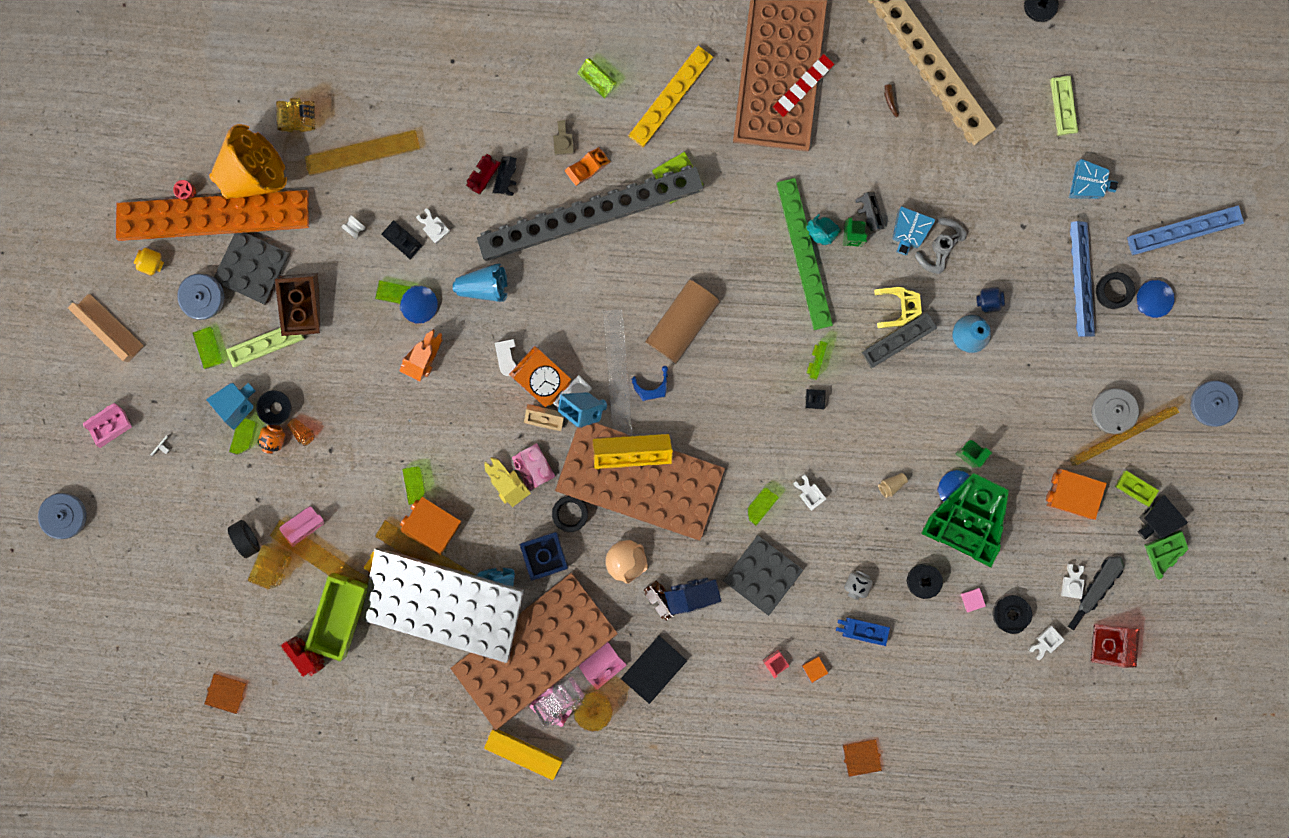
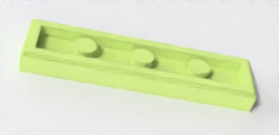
(260, 346)

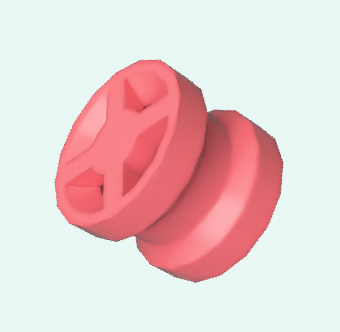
(181, 187)

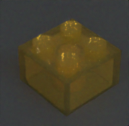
(270, 566)

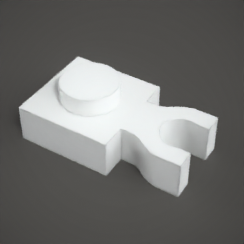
(434, 228)
(811, 494)
(1073, 585)
(1048, 640)

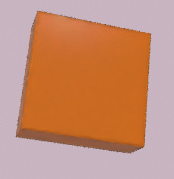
(815, 669)

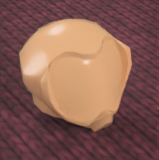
(626, 561)

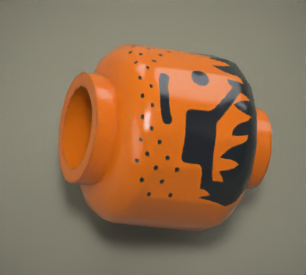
(271, 438)

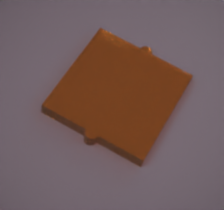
(225, 693)
(862, 757)

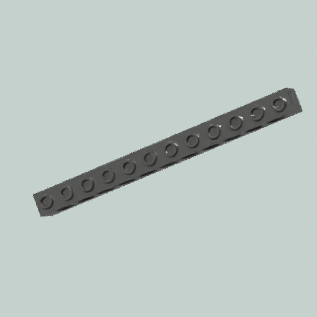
(487, 238)

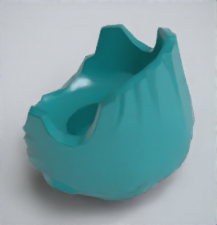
(823, 230)

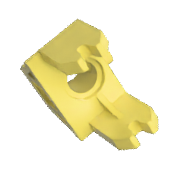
(906, 297)
(508, 484)

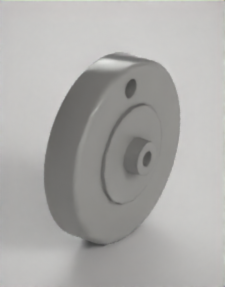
(1115, 411)

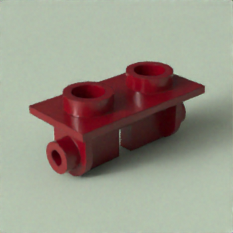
(478, 181)

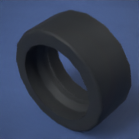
(1130, 290)
(569, 528)
(243, 539)

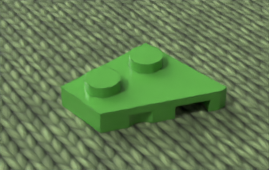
(1166, 552)

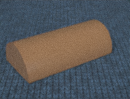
(682, 321)

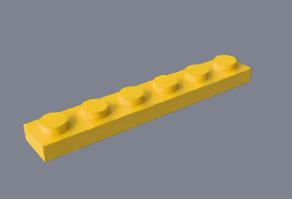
(670, 96)

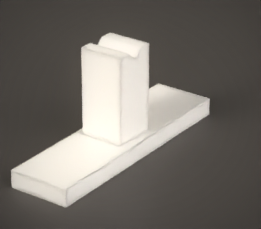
(161, 447)

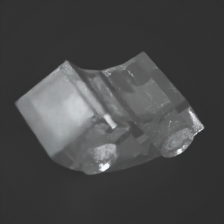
(560, 701)

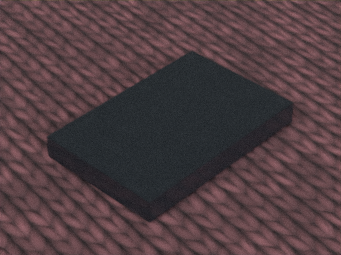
(654, 669)

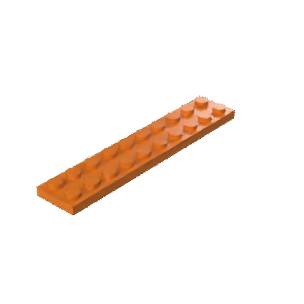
(212, 215)

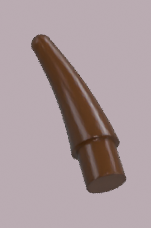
(889, 96)

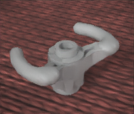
(942, 246)

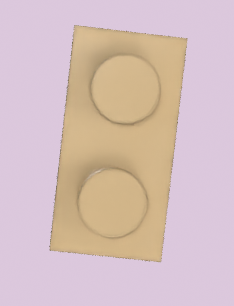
(543, 417)

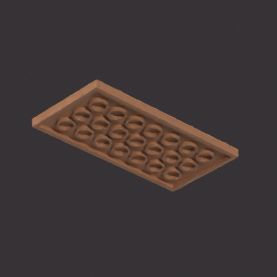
(778, 50)
(663, 495)
(547, 645)

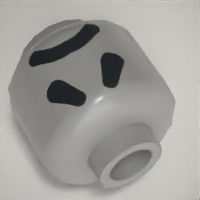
(858, 585)

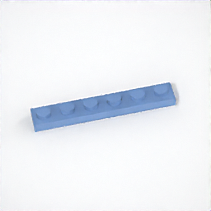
(1185, 230)
(1082, 279)

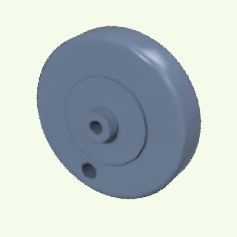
(200, 296)
(1214, 403)
(62, 516)

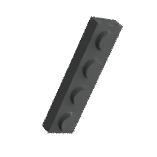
(899, 340)

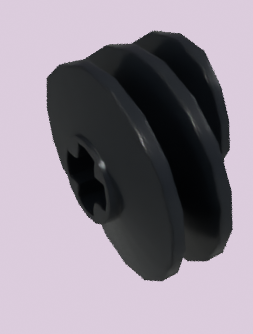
(1038, 13)
(924, 571)

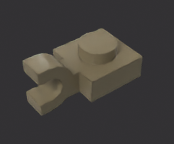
(563, 142)

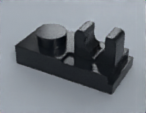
(505, 172)
(871, 208)
(402, 240)

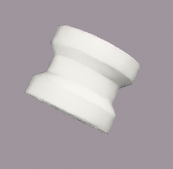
(353, 227)

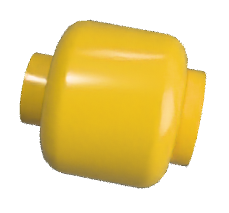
(148, 261)

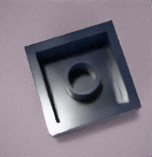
(544, 556)
(692, 595)

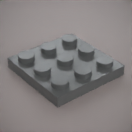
(251, 267)
(762, 575)

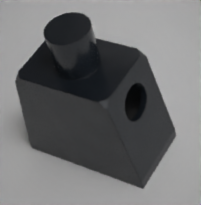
(1161, 519)

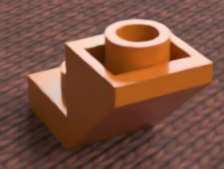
(587, 166)

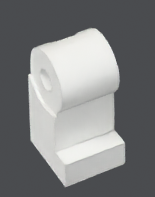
(505, 356)

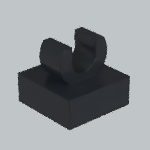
(815, 399)

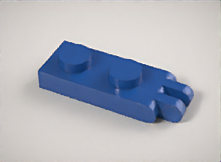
(864, 631)

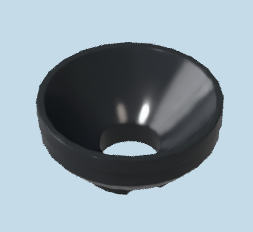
(264, 405)

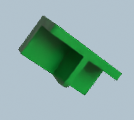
(854, 233)
(973, 454)

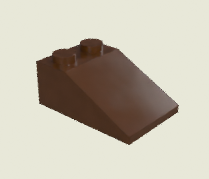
(298, 304)

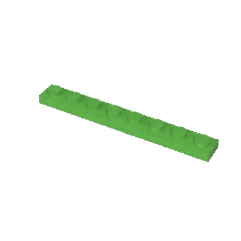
(804, 254)

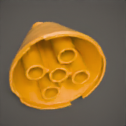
(247, 165)

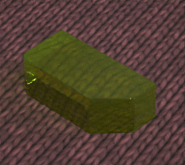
(243, 436)
(414, 483)
(761, 505)

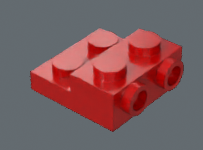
(304, 660)

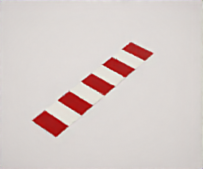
(803, 85)

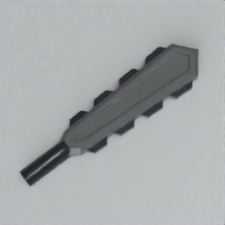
(1103, 580)

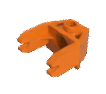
(419, 360)

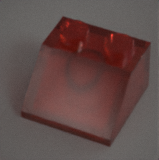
(1115, 645)

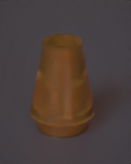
(301, 432)

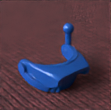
(652, 394)

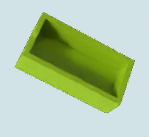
(336, 617)

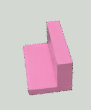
(301, 526)
(602, 666)

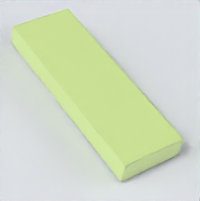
(1064, 105)

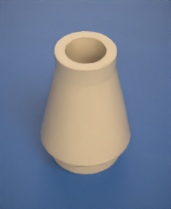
(891, 485)

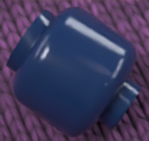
(991, 299)

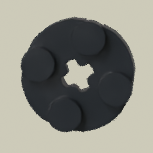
(1004, 622)

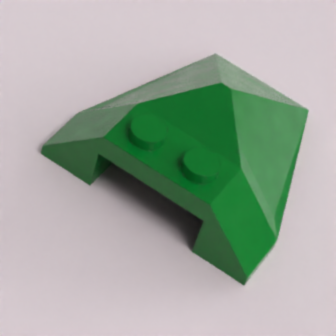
(971, 519)

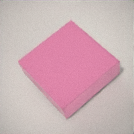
(973, 600)

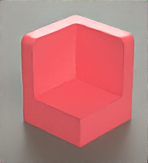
(775, 663)

